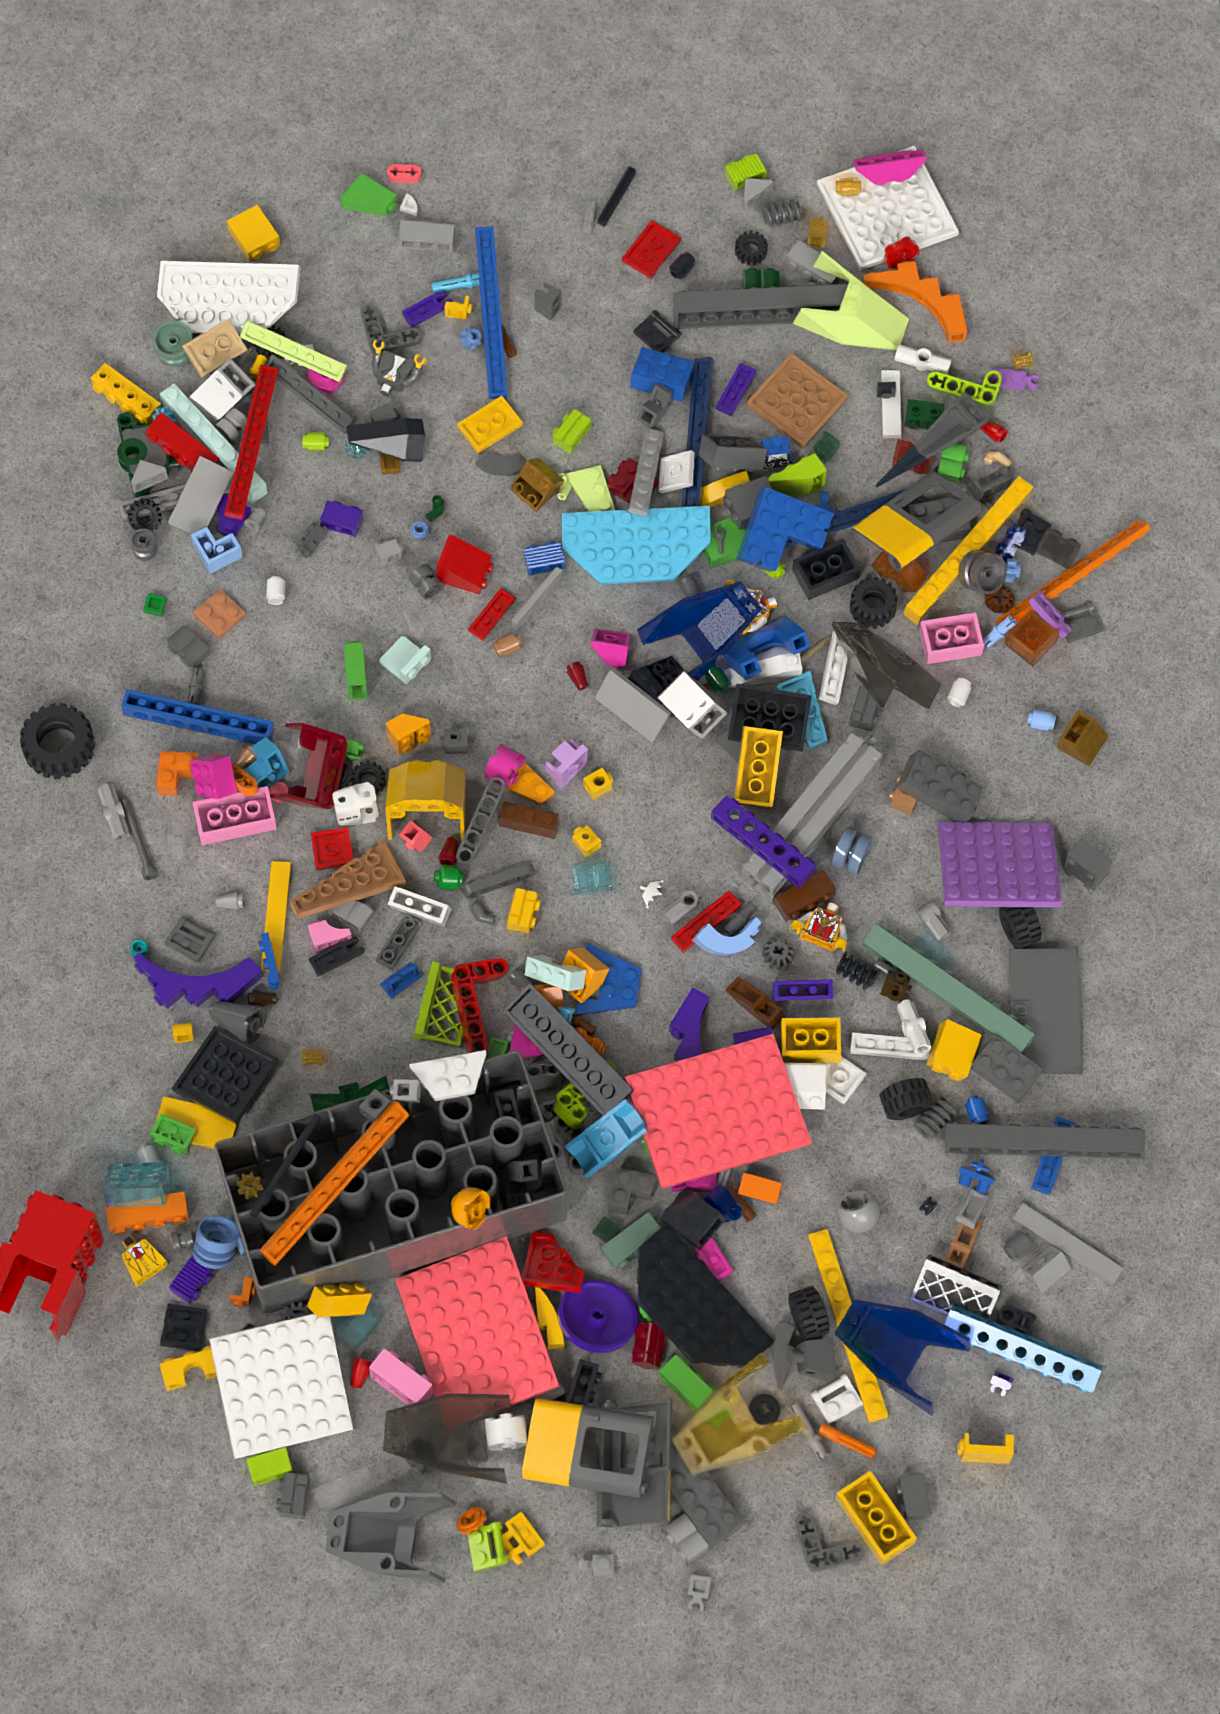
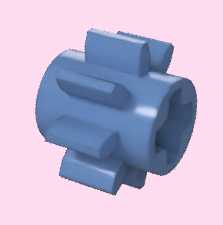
(470, 338)
(1012, 570)

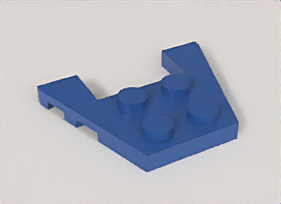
(618, 989)

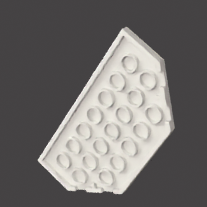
(213, 292)

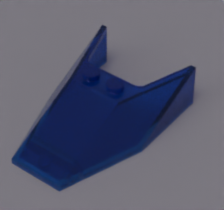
(706, 621)
(892, 1341)

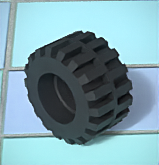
(869, 615)
(1020, 925)
(906, 1099)
(809, 1313)

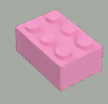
(951, 638)
(400, 1378)

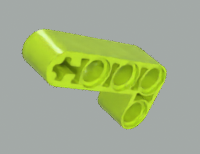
(980, 390)
(573, 1104)

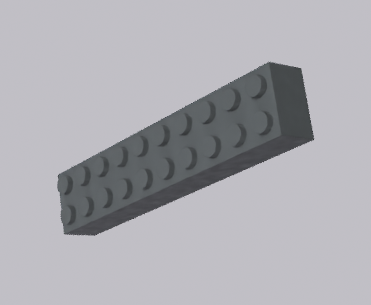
(752, 305)

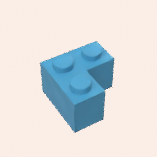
(268, 765)

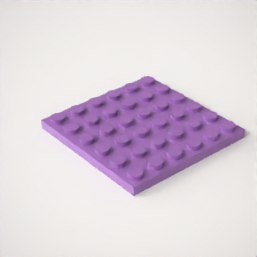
(999, 864)

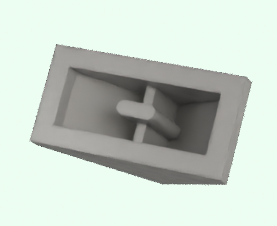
(755, 191)
(147, 475)

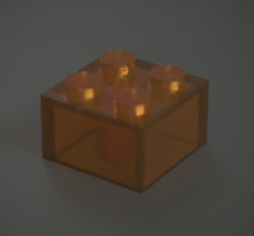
(1031, 638)

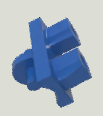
(967, 1174)

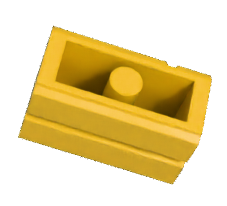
(522, 911)

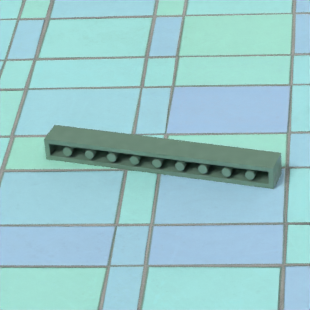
(948, 989)

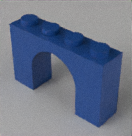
(778, 633)

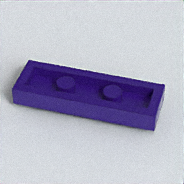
(735, 389)

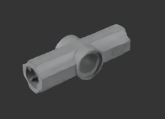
(113, 812)

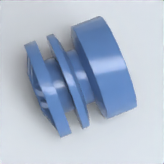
(215, 1242)

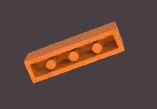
(140, 1217)

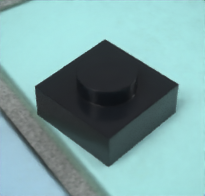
(886, 389)

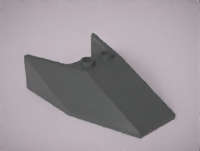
(383, 1531)

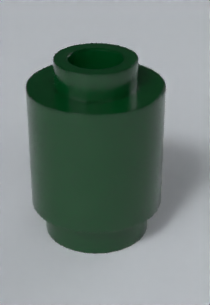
(717, 679)

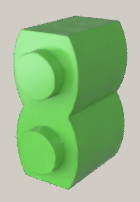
(952, 463)

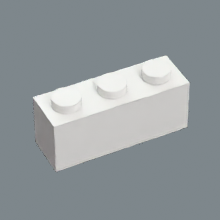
(419, 906)

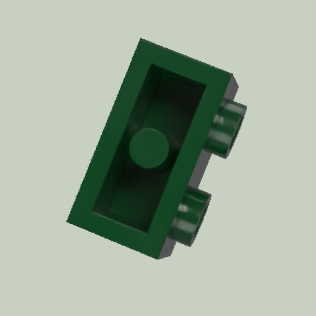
(922, 414)

